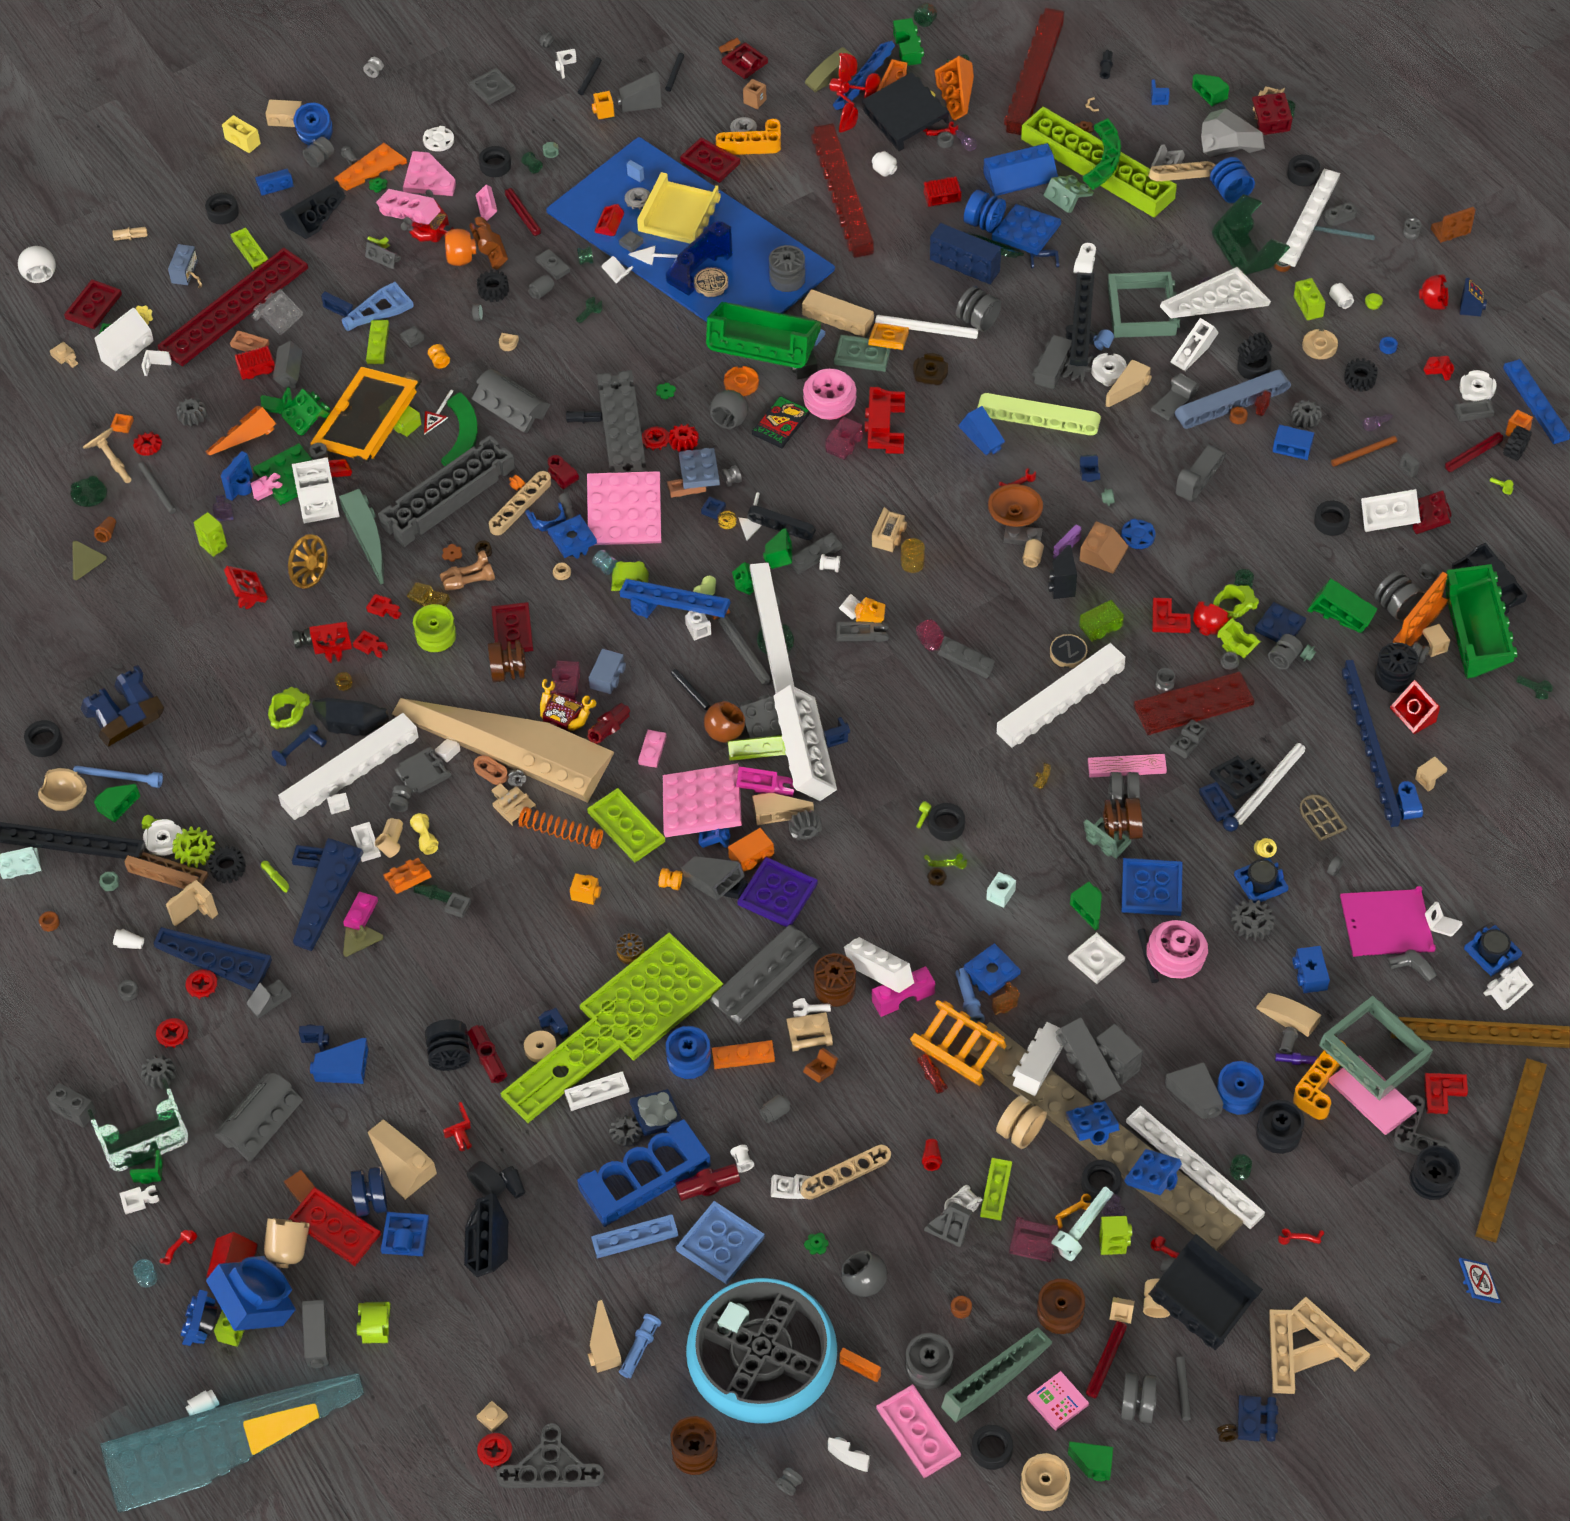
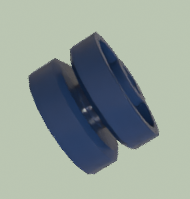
(365, 1192)

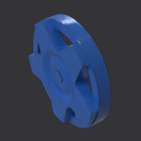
(1138, 532)

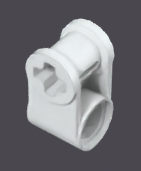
(1085, 259)
(965, 1198)

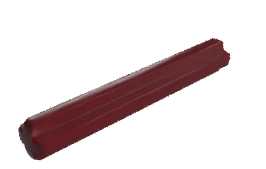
(523, 212)
(1474, 451)
(1106, 1359)

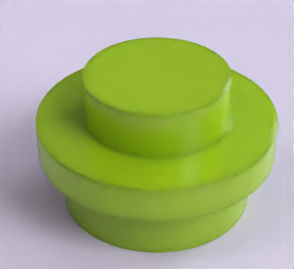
(1373, 301)

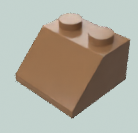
(1103, 548)

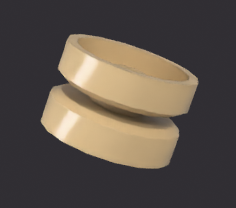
(1021, 1122)
(1045, 1482)

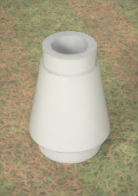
(126, 939)

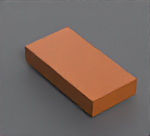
(860, 1365)

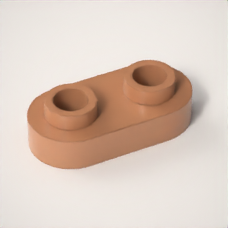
(491, 771)

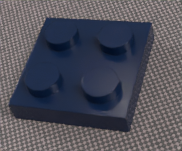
(1278, 622)

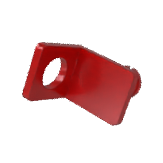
(459, 1129)

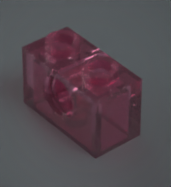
(844, 438)
(566, 678)

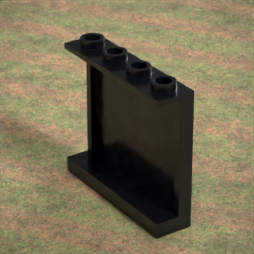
(904, 109)
(1205, 1292)

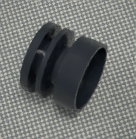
(1396, 667)
(447, 1045)
(1434, 1172)

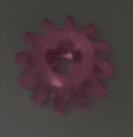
(930, 634)

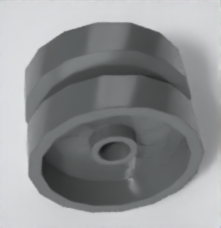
(1121, 791)
(929, 1361)
(1139, 1397)

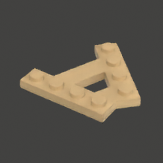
(1332, 1344)

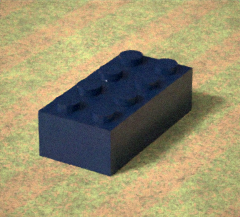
(965, 253)

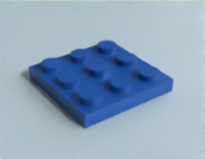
(1026, 229)
(1152, 887)

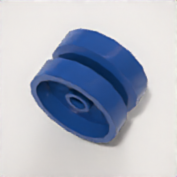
(312, 122)
(688, 1052)
(1240, 1087)

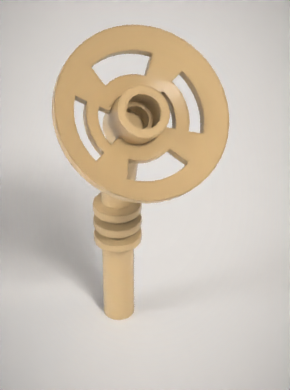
(116, 463)

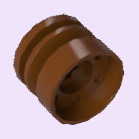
(506, 660)
(1123, 819)
(834, 979)
(694, 1445)

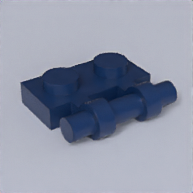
(1250, 1418)

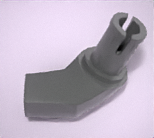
(1415, 961)

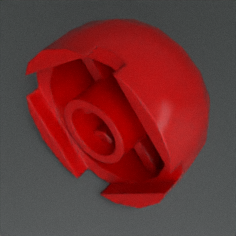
(1434, 292)
(1209, 618)

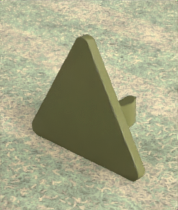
(84, 559)
(359, 939)

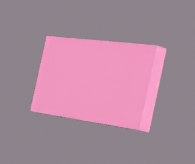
(1384, 1114)
(918, 1431)

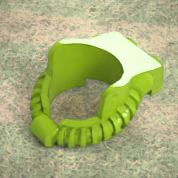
(1242, 593)
(288, 696)

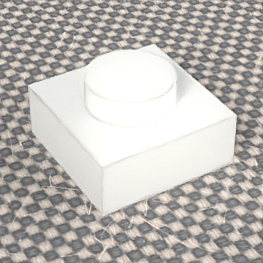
(849, 606)
(338, 803)

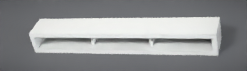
(1061, 695)
(348, 766)

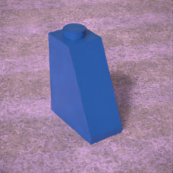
(982, 431)
(341, 1063)

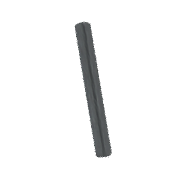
(744, 650)

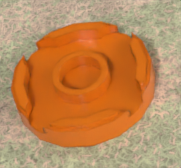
(742, 380)

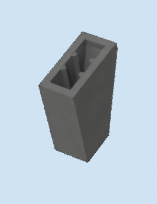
(641, 94)
(712, 875)
(1196, 1090)
(316, 1333)

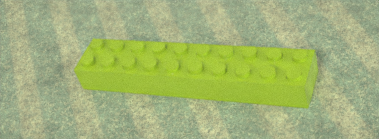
(1084, 151)

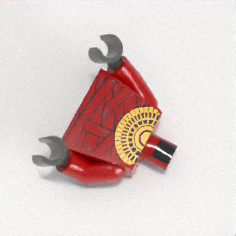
(428, 232)

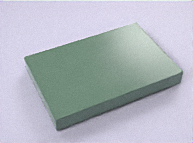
(857, 353)

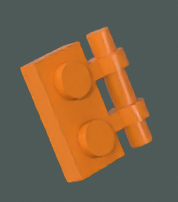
(407, 875)

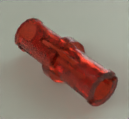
(932, 1073)

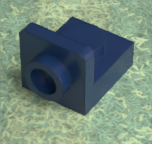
(837, 735)
(553, 1018)

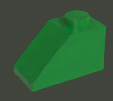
(1210, 88)
(779, 550)
(116, 800)
(1088, 903)
(1092, 1459)

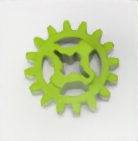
(193, 839)

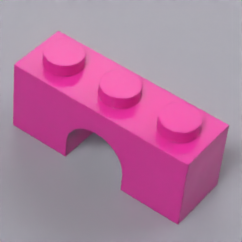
(888, 1000)

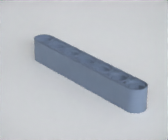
(1236, 396)

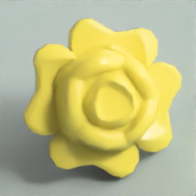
(145, 313)

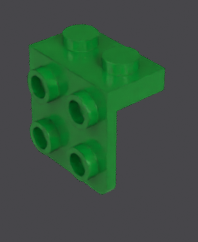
(304, 411)

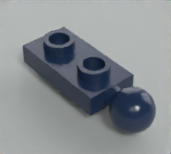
(1219, 806)

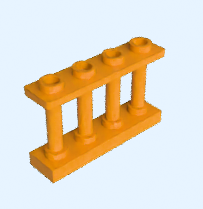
(957, 1062)

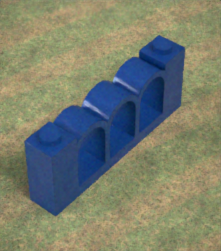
(679, 1137)

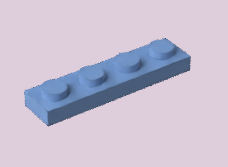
(634, 1236)

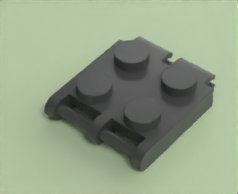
(421, 771)

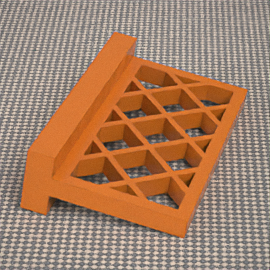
(1423, 613)

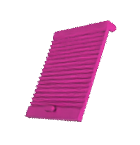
(1387, 922)

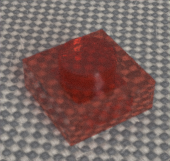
(1262, 403)

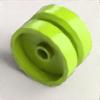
(434, 628)

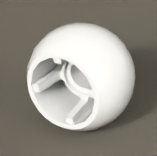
(36, 264)

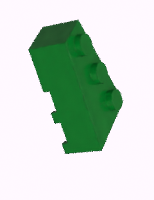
(1343, 605)

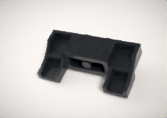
(1482, 555)

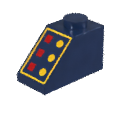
(1472, 299)

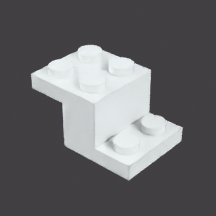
(315, 490)

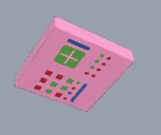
(1058, 1401)

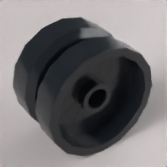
(1280, 1126)

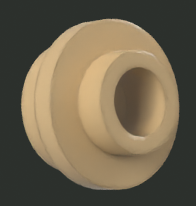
(561, 567)

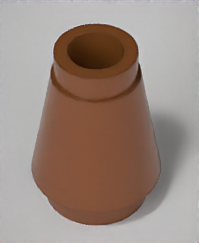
(105, 530)

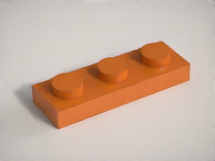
(743, 1054)

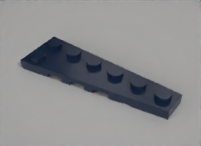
(330, 880)
(227, 961)

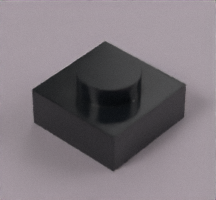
(737, 890)

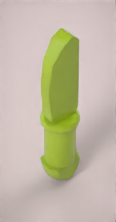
(275, 876)

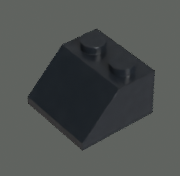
(1063, 575)

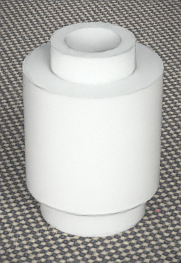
(1341, 295)
(202, 1402)

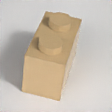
(281, 112)

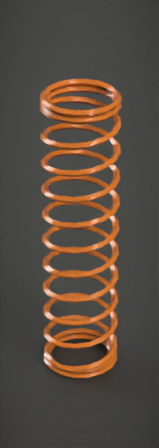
(594, 834)

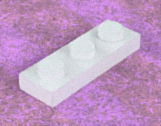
(596, 1091)

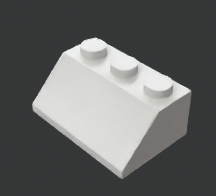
(123, 339)

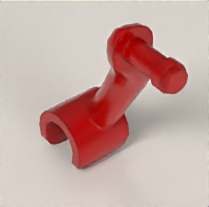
(951, 129)
(1028, 477)
(188, 1236)
(1302, 1236)
(1158, 1245)

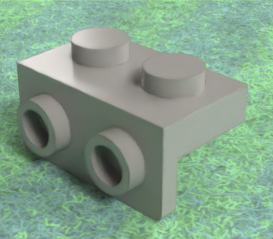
(1166, 157)

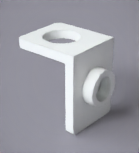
(560, 61)
(615, 269)
(155, 357)
(1441, 923)

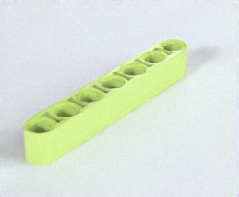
(1040, 414)

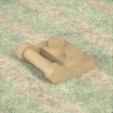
(807, 1027)

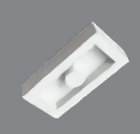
(365, 840)

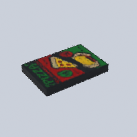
(781, 422)

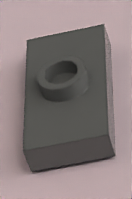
(552, 264)

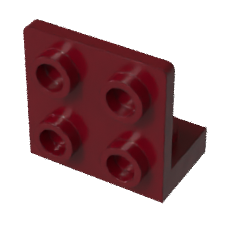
(1272, 113)

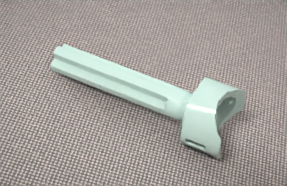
(1069, 1241)

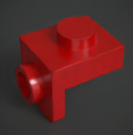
(1439, 365)

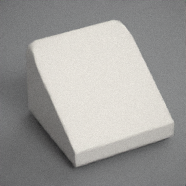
(447, 750)

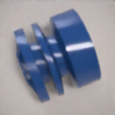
(1232, 179)
(984, 211)

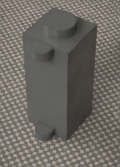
(287, 365)

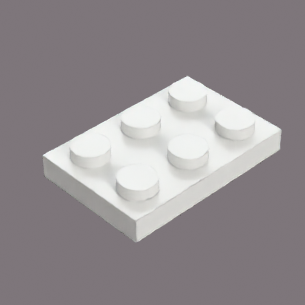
(1390, 510)

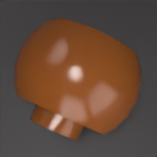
(724, 721)

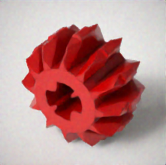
(683, 438)

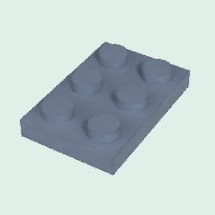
(699, 468)

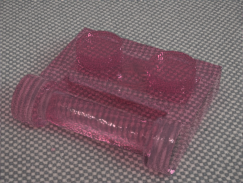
(1031, 1245)

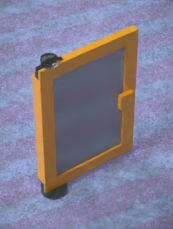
(367, 413)

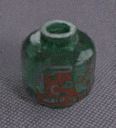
(925, 14)

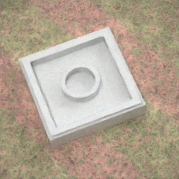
(1096, 958)

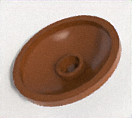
(1015, 505)

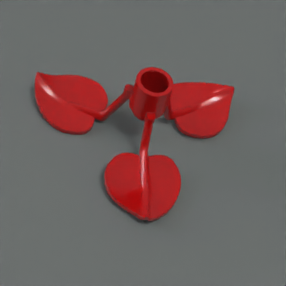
(848, 68)

